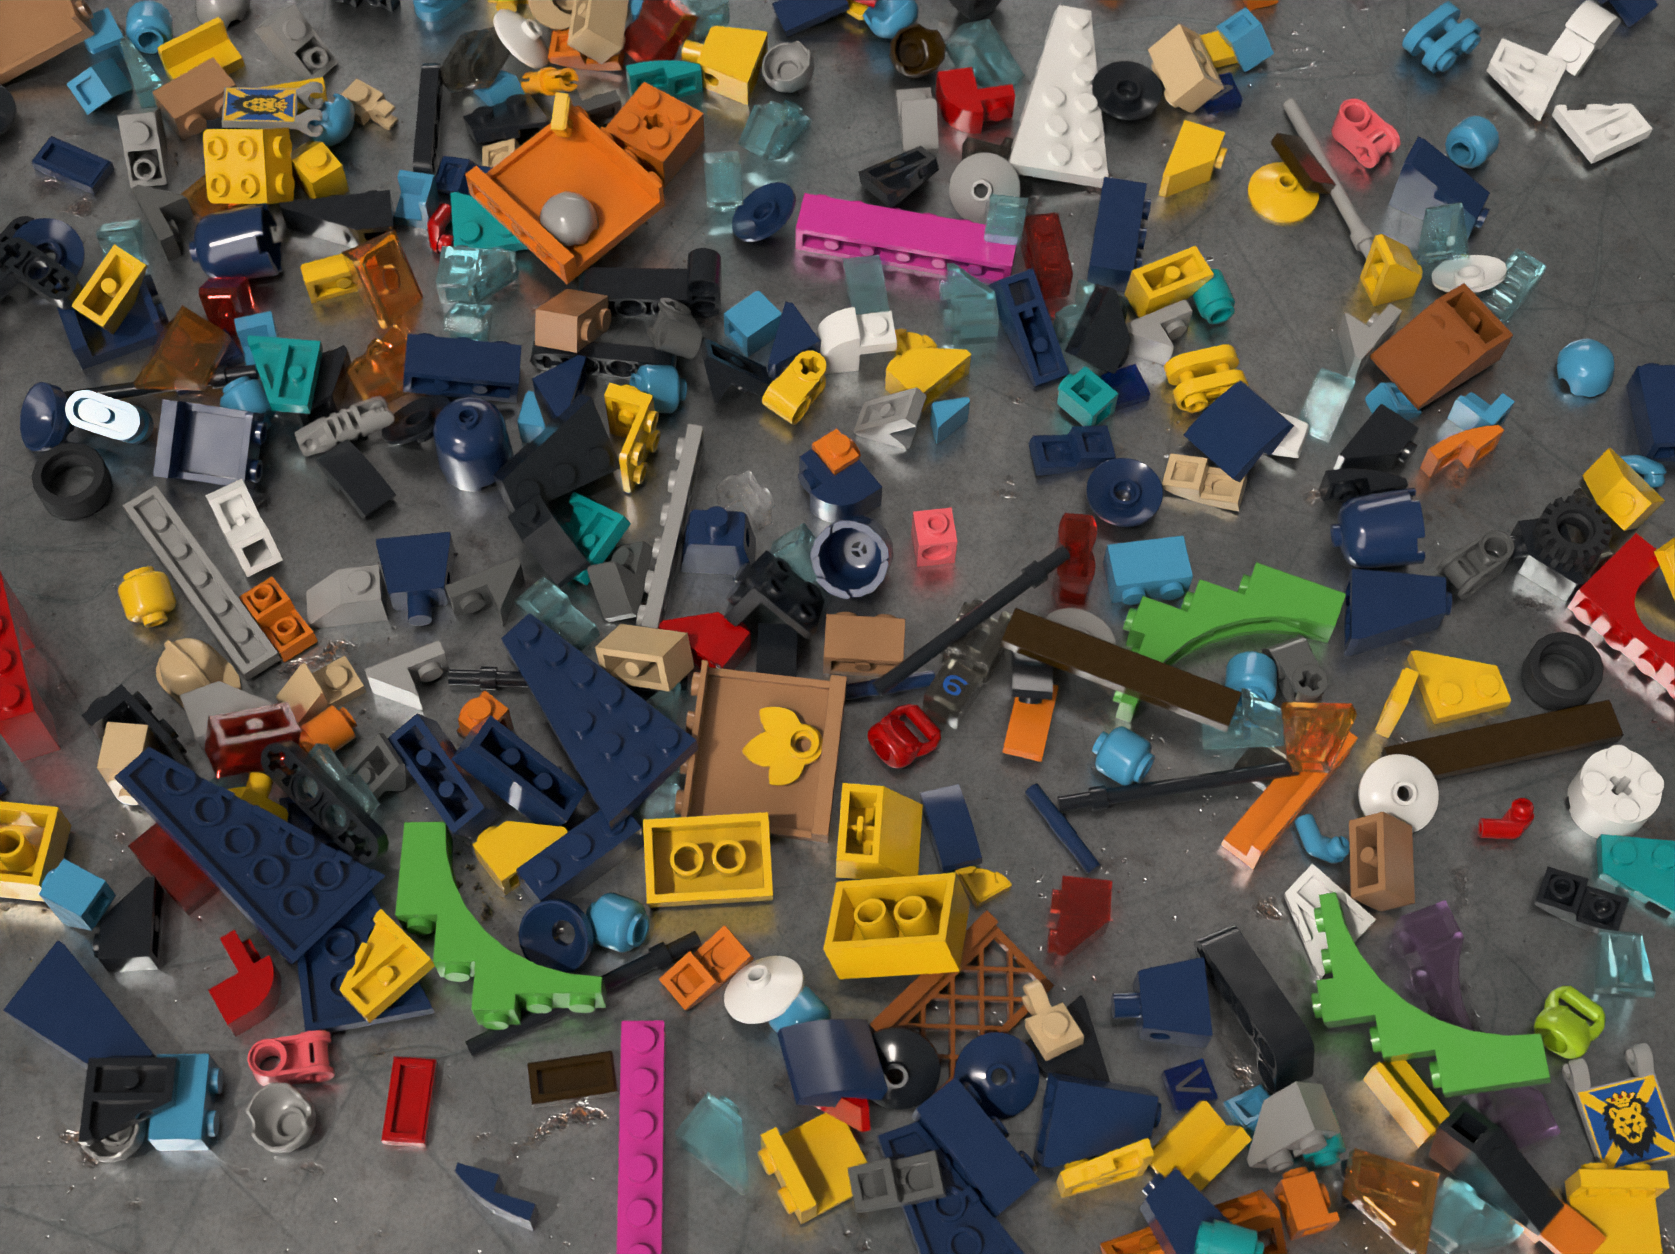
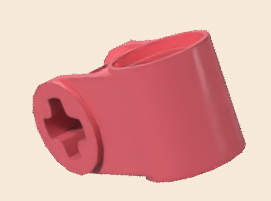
(1363, 132)
(296, 1058)

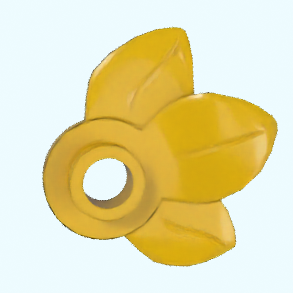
(777, 745)

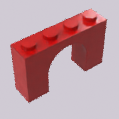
(1609, 608)
(23, 715)

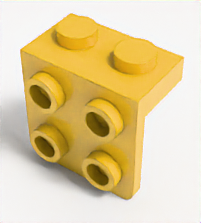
(248, 165)
(632, 417)
(811, 1165)
(1620, 1205)

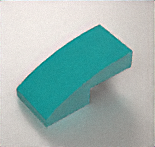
(674, 77)

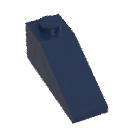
(1029, 326)

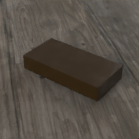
(1302, 163)
(572, 1079)

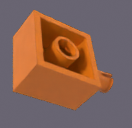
(658, 131)

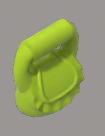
(1563, 1029)

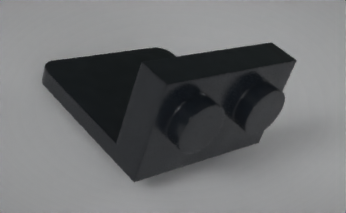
(780, 590)
(123, 707)

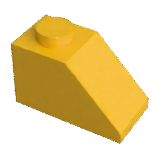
(1193, 158)
(318, 170)
(1390, 271)
(1167, 281)
(111, 289)
(929, 370)
(1621, 491)
(510, 846)

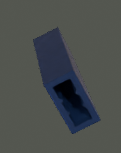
(72, 1012)
(1176, 1211)

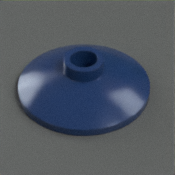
(764, 212)
(54, 237)
(1129, 479)
(999, 1051)

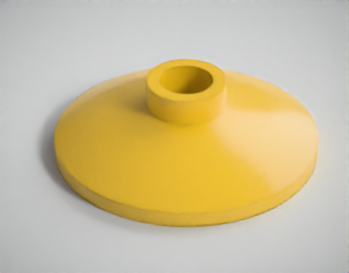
(1277, 201)

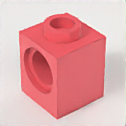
(934, 537)

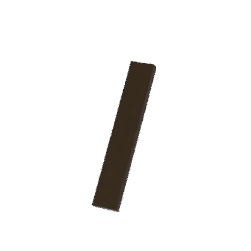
(1121, 669)
(1514, 740)

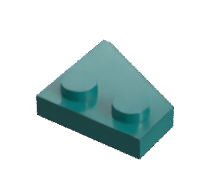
(477, 227)
(287, 371)
(595, 530)
(1639, 866)

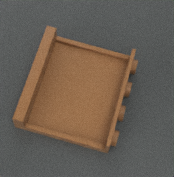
(38, 31)
(728, 718)

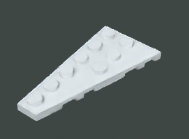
(1061, 118)

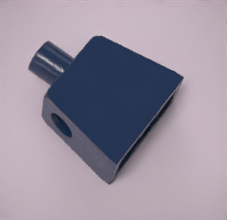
(717, 542)
(417, 572)
(1169, 1004)

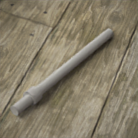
(1360, 235)

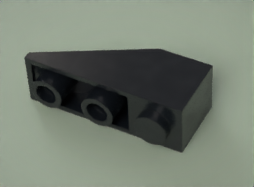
(342, 218)
(1494, 1167)

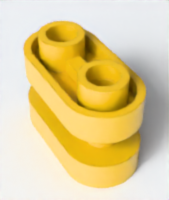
(1203, 376)

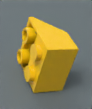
(877, 833)

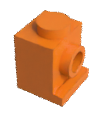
(836, 451)
(480, 708)
(1304, 1204)

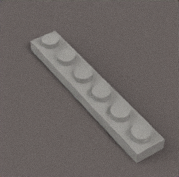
(674, 519)
(202, 583)

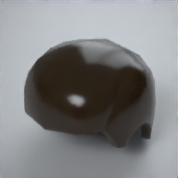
(917, 51)

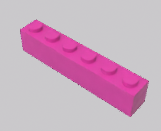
(900, 238)
(642, 1138)

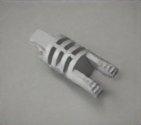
(348, 424)

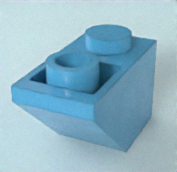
(76, 895)

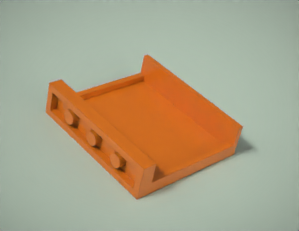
(580, 164)

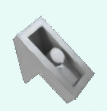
(917, 119)
(1153, 332)
(1362, 339)
(891, 418)
(398, 675)

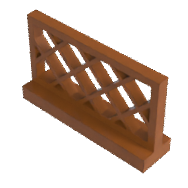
(927, 986)

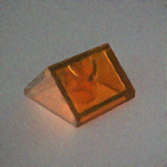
(383, 278)
(183, 354)

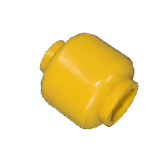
(146, 596)

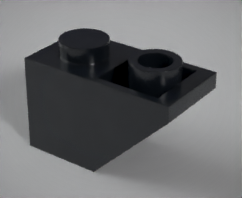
(330, 386)

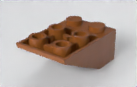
(1443, 346)

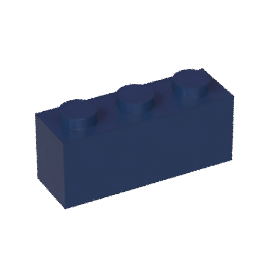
(1118, 233)
(462, 367)
(518, 773)
(450, 788)
(579, 858)
(976, 1146)

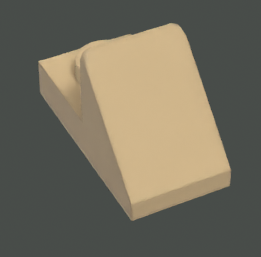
(316, 691)

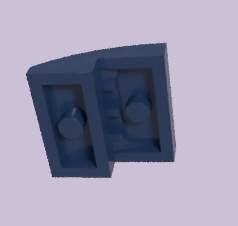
(1238, 430)
(831, 1061)

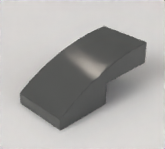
(896, 1182)

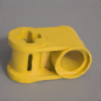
(797, 387)

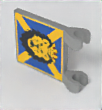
(272, 108)
(1624, 1118)

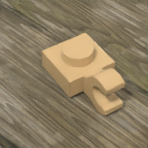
(370, 105)
(1049, 1026)

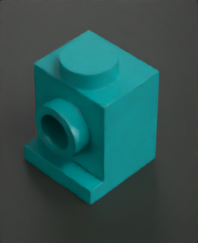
(1087, 397)

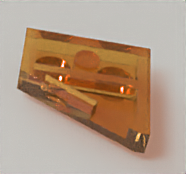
(1315, 733)
(1393, 1197)

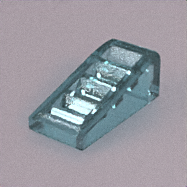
(141, 73)
(1522, 270)

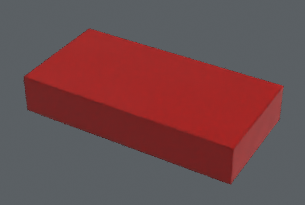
(409, 1101)

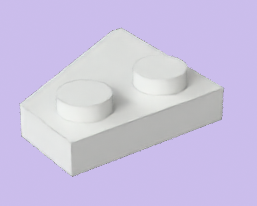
(1526, 75)
(1602, 128)
(1304, 897)

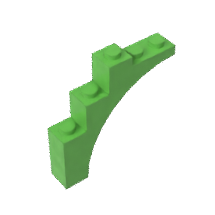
(1263, 604)
(463, 949)
(1465, 1058)

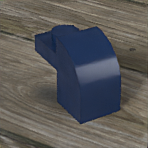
(839, 495)

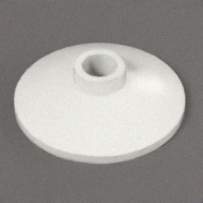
(521, 38)
(1477, 273)
(1380, 785)
(763, 989)

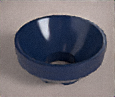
(44, 417)
(541, 943)

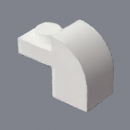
(1584, 33)
(848, 335)
(244, 528)

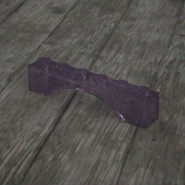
(1432, 949)

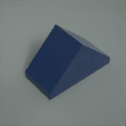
(791, 339)
(561, 385)

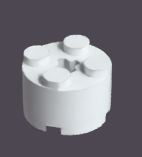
(1614, 793)

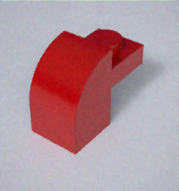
(967, 106)
(251, 992)

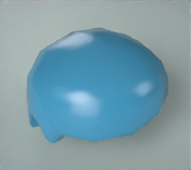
(890, 16)
(336, 121)
(1586, 367)

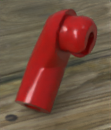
(436, 228)
(1511, 825)

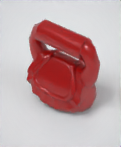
(896, 742)

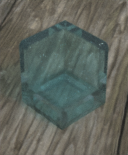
(795, 550)

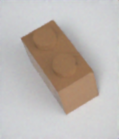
(193, 98)
(571, 320)
(862, 644)
(1381, 861)

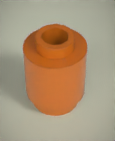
(328, 727)

